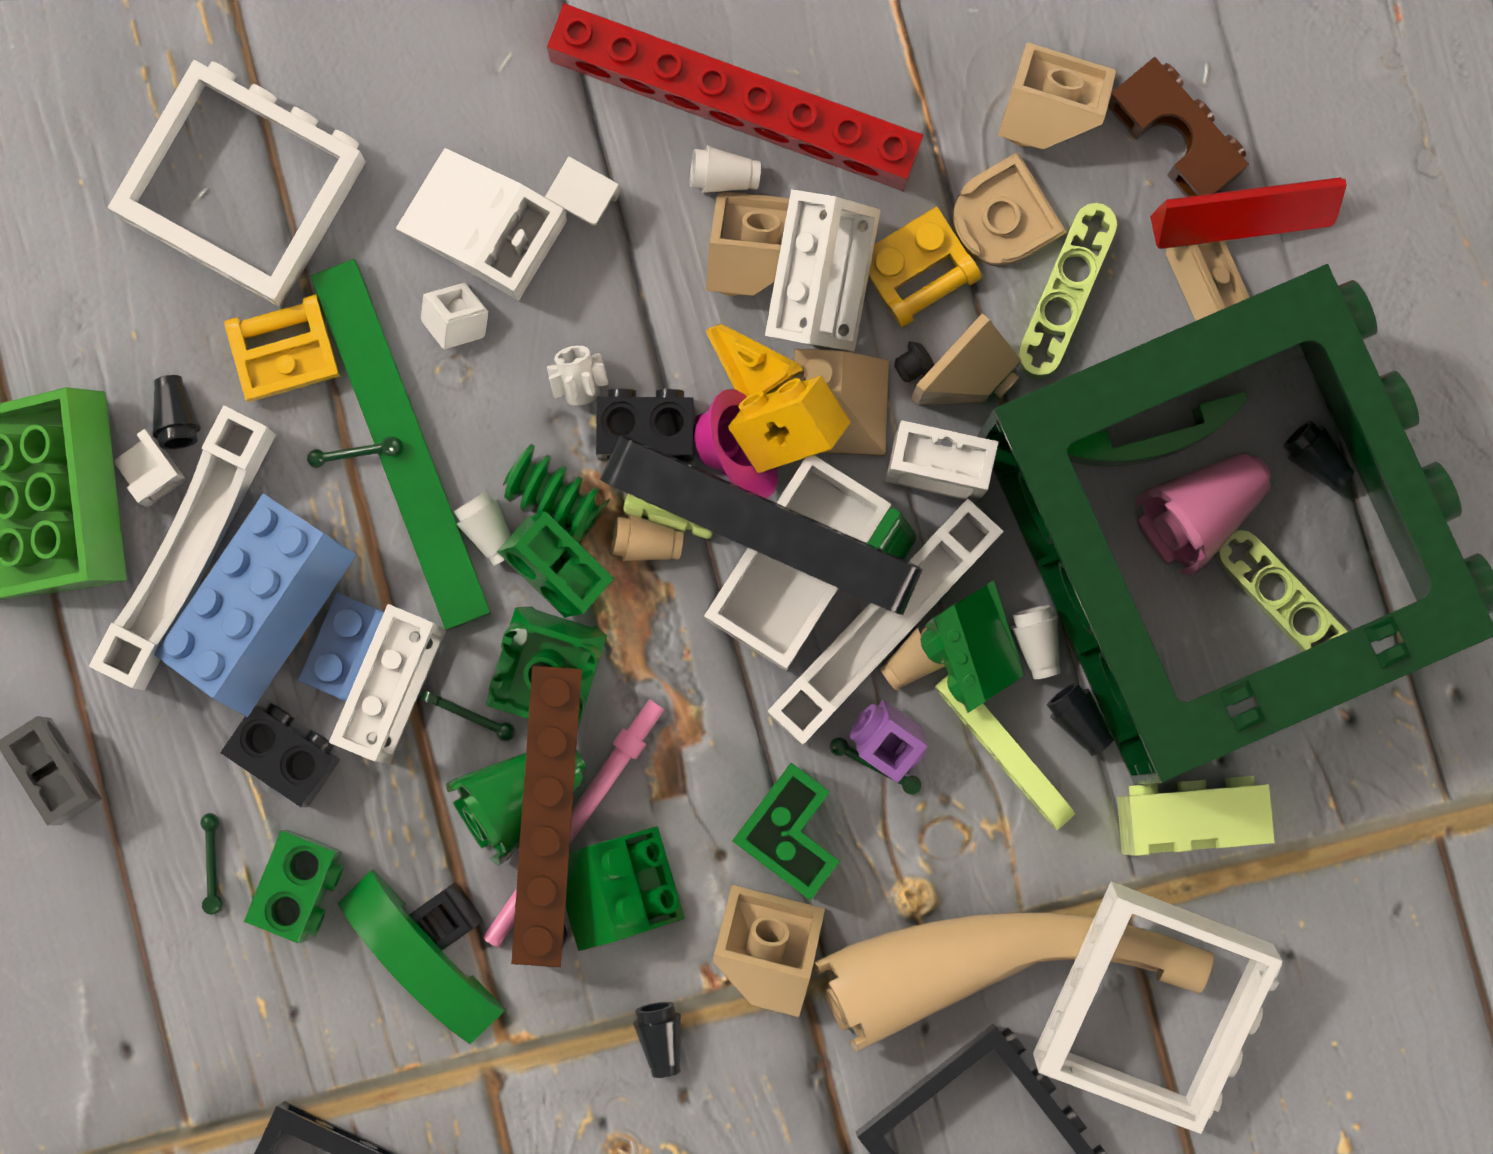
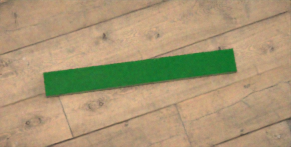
(412, 472)

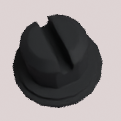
(914, 362)

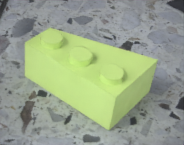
(1195, 817)

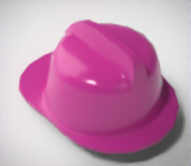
(721, 450)

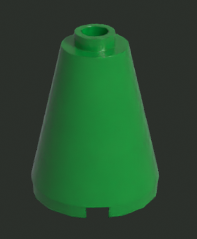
(493, 803)

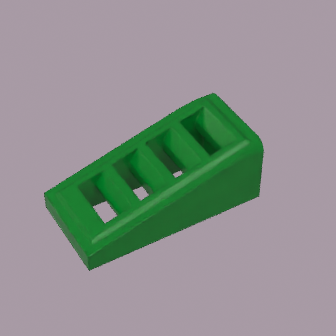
(893, 534)

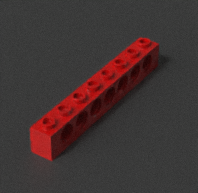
(734, 97)

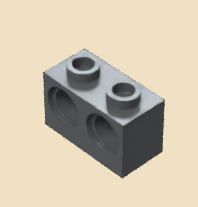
(48, 771)

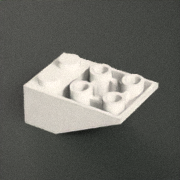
(483, 222)

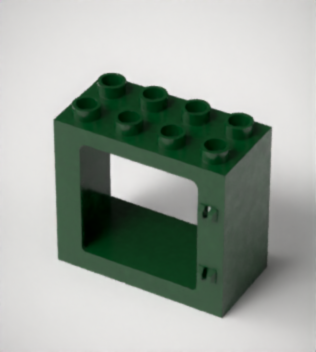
(1148, 722)

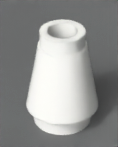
(723, 171)
(484, 525)
(1038, 640)

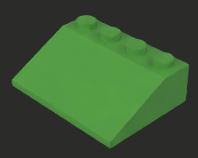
(58, 495)

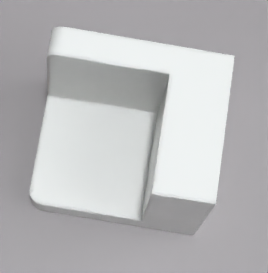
(582, 191)
(149, 470)

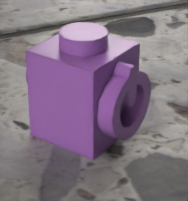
(888, 739)

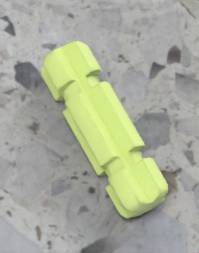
(655, 514)

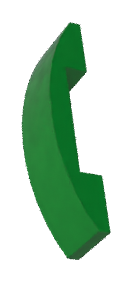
(1208, 416)
(417, 961)

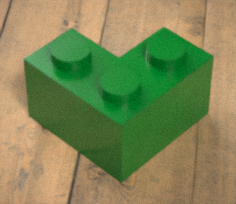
(775, 833)

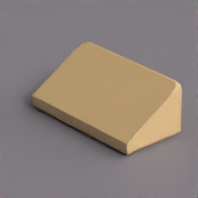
(1207, 277)

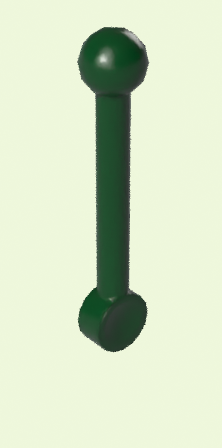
(390, 446)
(504, 731)
(840, 747)
(212, 903)

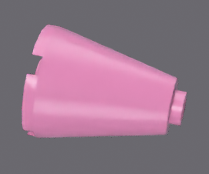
(1201, 510)

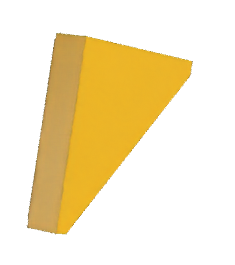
(749, 363)

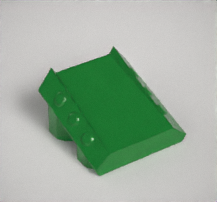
(544, 641)
(974, 647)

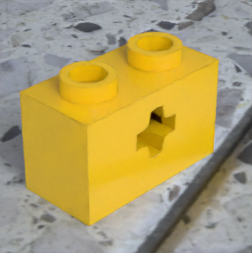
(788, 423)

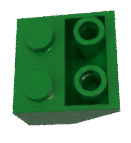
(620, 889)

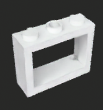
(822, 270)
(387, 685)

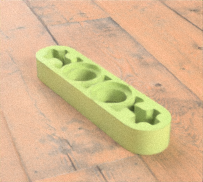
(1063, 289)
(1294, 597)
(1011, 759)

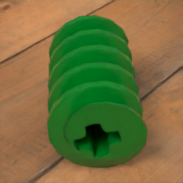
(553, 494)

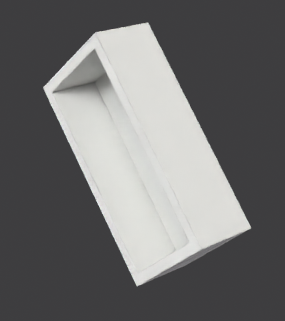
(774, 604)

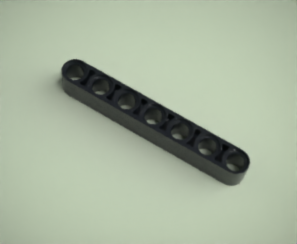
(761, 524)

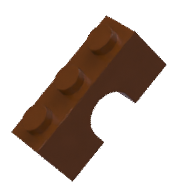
(1157, 98)

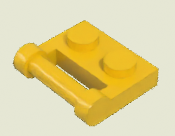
(913, 252)
(287, 362)

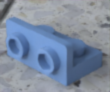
(341, 646)

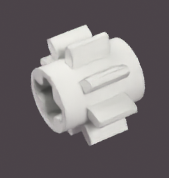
(577, 375)

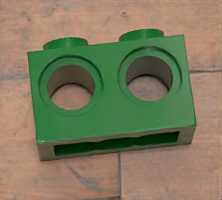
(555, 564)
(282, 880)

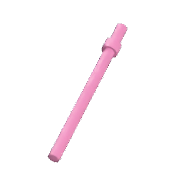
(628, 745)

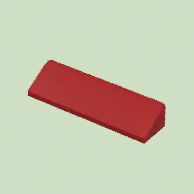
(1248, 213)

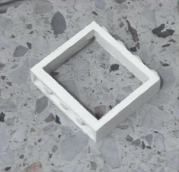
(260, 101)
(1082, 983)

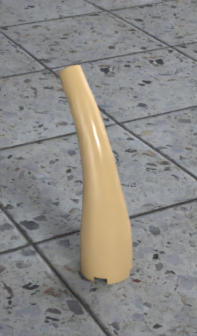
(929, 966)

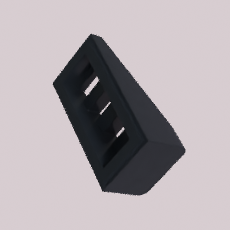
(458, 906)

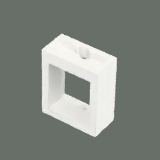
(952, 471)

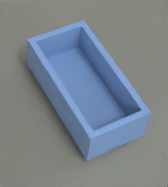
(254, 605)

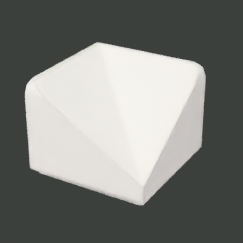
(454, 315)

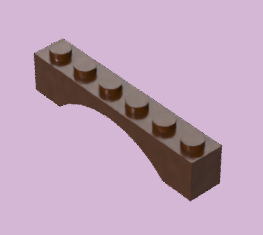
(546, 816)

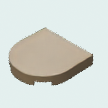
(1004, 215)

